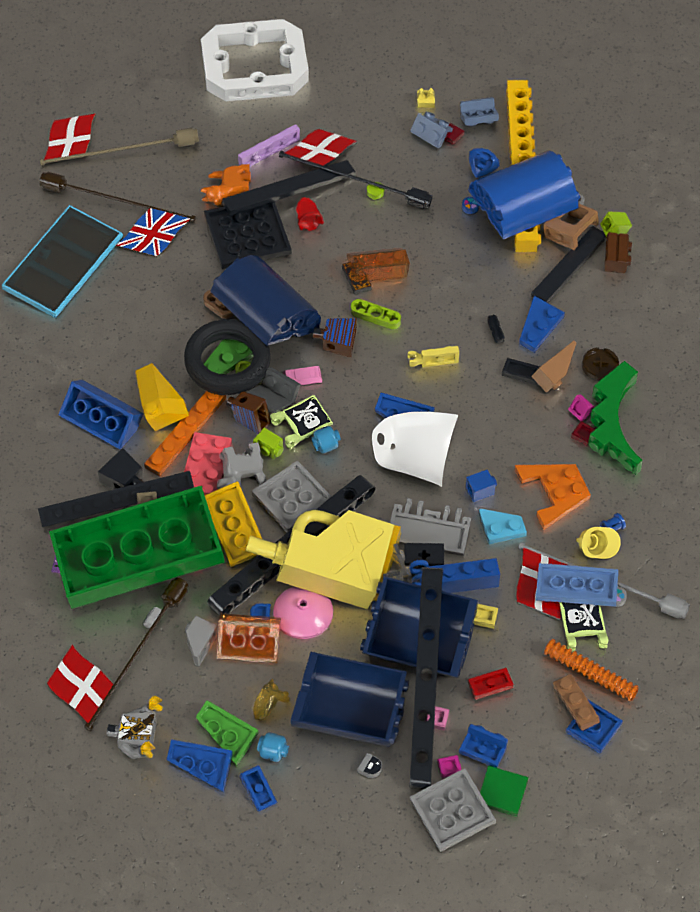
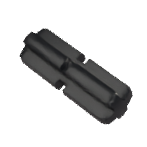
(496, 330)

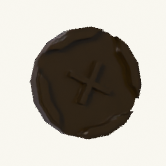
(599, 363)

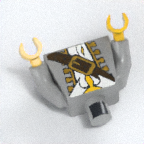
(137, 730)

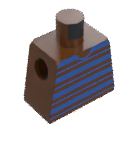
(338, 335)
(250, 411)

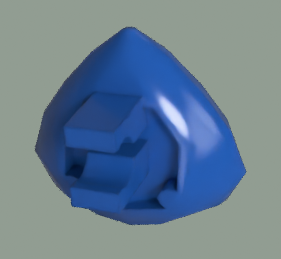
(483, 162)

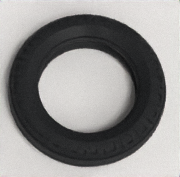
(221, 383)

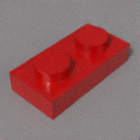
(490, 683)

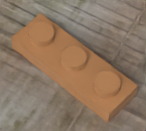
(576, 702)

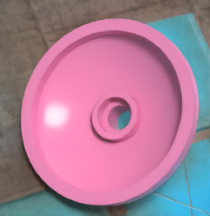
(303, 621)

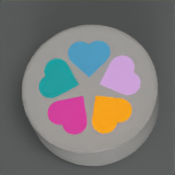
(621, 597)

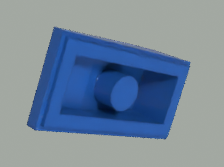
(258, 788)

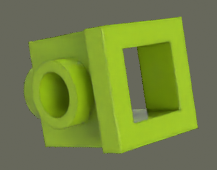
(269, 443)

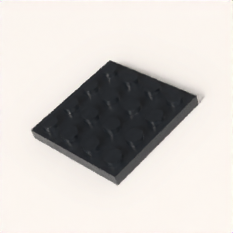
(247, 233)

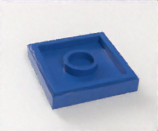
(599, 734)

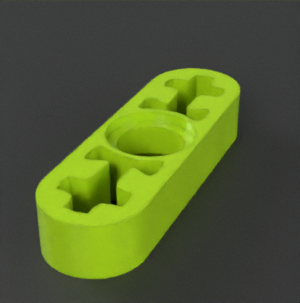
(390, 314)

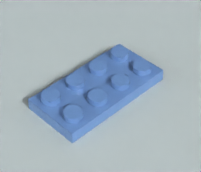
(577, 584)

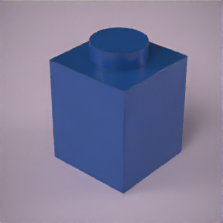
(480, 485)

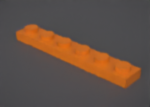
(183, 433)

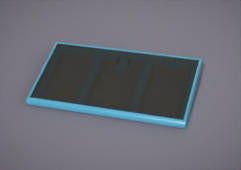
(62, 261)

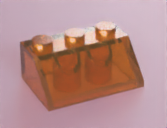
(379, 264)
(248, 638)

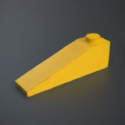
(159, 399)

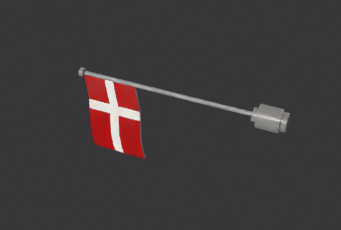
(528, 578)

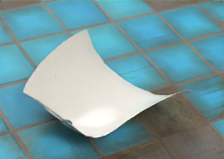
(419, 443)

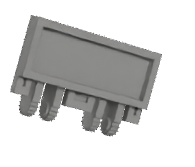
(430, 527)

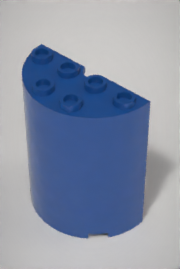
(526, 193)

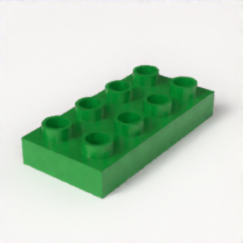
(136, 547)

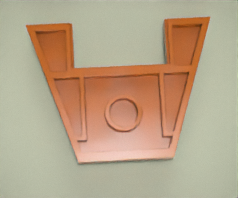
(563, 487)

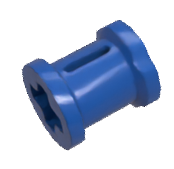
(616, 522)

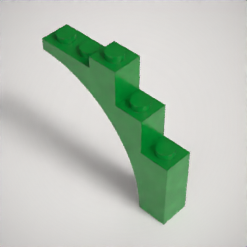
(605, 417)

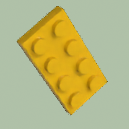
(233, 522)

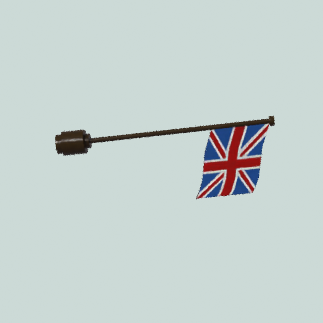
(149, 234)

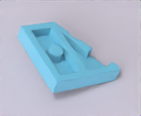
(501, 526)

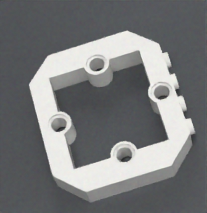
(258, 84)

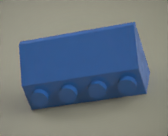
(100, 413)

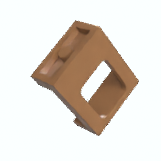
(566, 233)

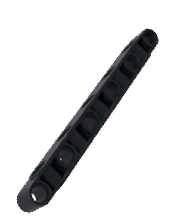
(253, 578)
(426, 690)

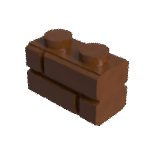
(617, 252)

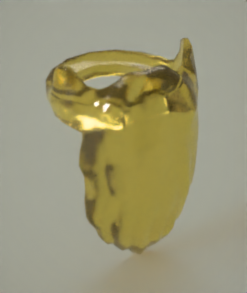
(268, 699)

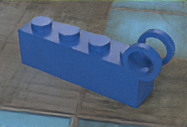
(463, 575)

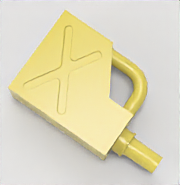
(338, 563)

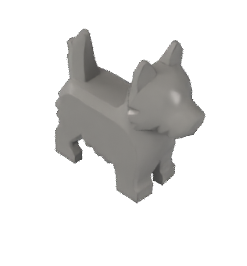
(241, 465)

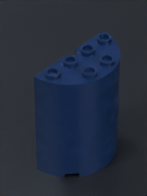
(264, 301)
(395, 626)
(351, 699)

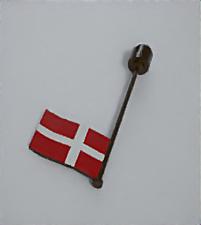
(85, 685)

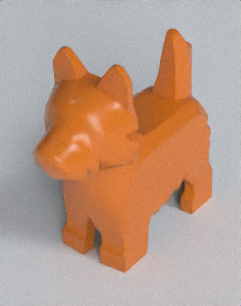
(233, 182)

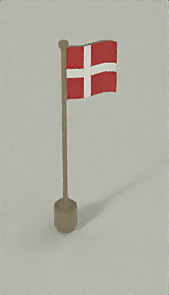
(72, 138)

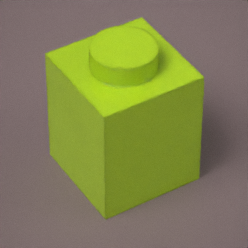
(616, 223)

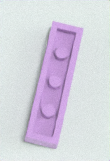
(270, 146)

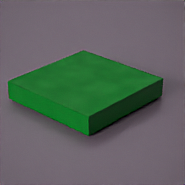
(503, 790)

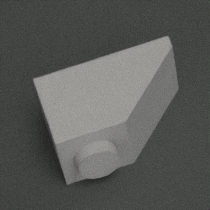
(200, 638)

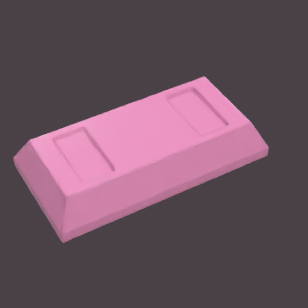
(305, 375)

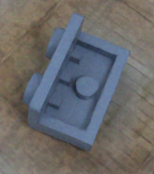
(478, 111)
(430, 128)

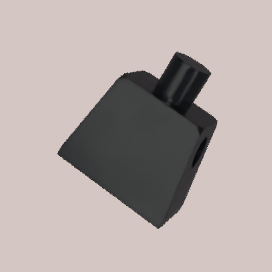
(120, 471)

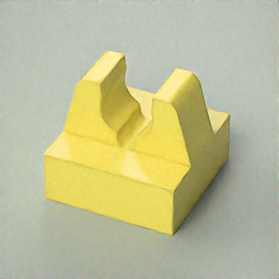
(425, 98)

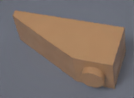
(555, 369)

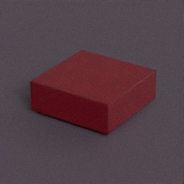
(455, 135)
(582, 433)

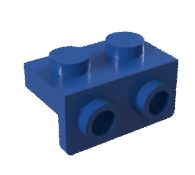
(484, 746)

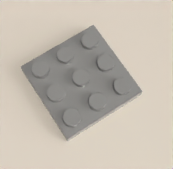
(290, 495)
(452, 809)

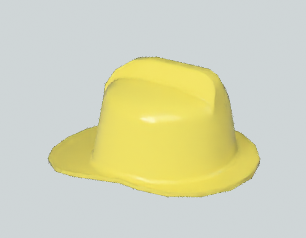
(599, 542)

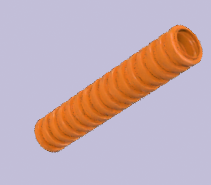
(591, 670)

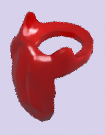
(308, 215)

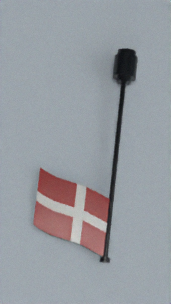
(323, 147)

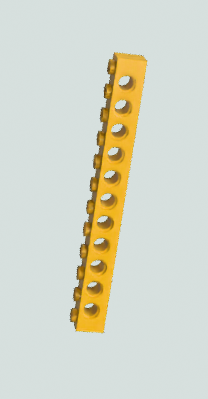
(521, 147)

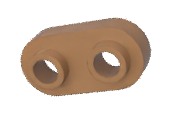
(217, 306)

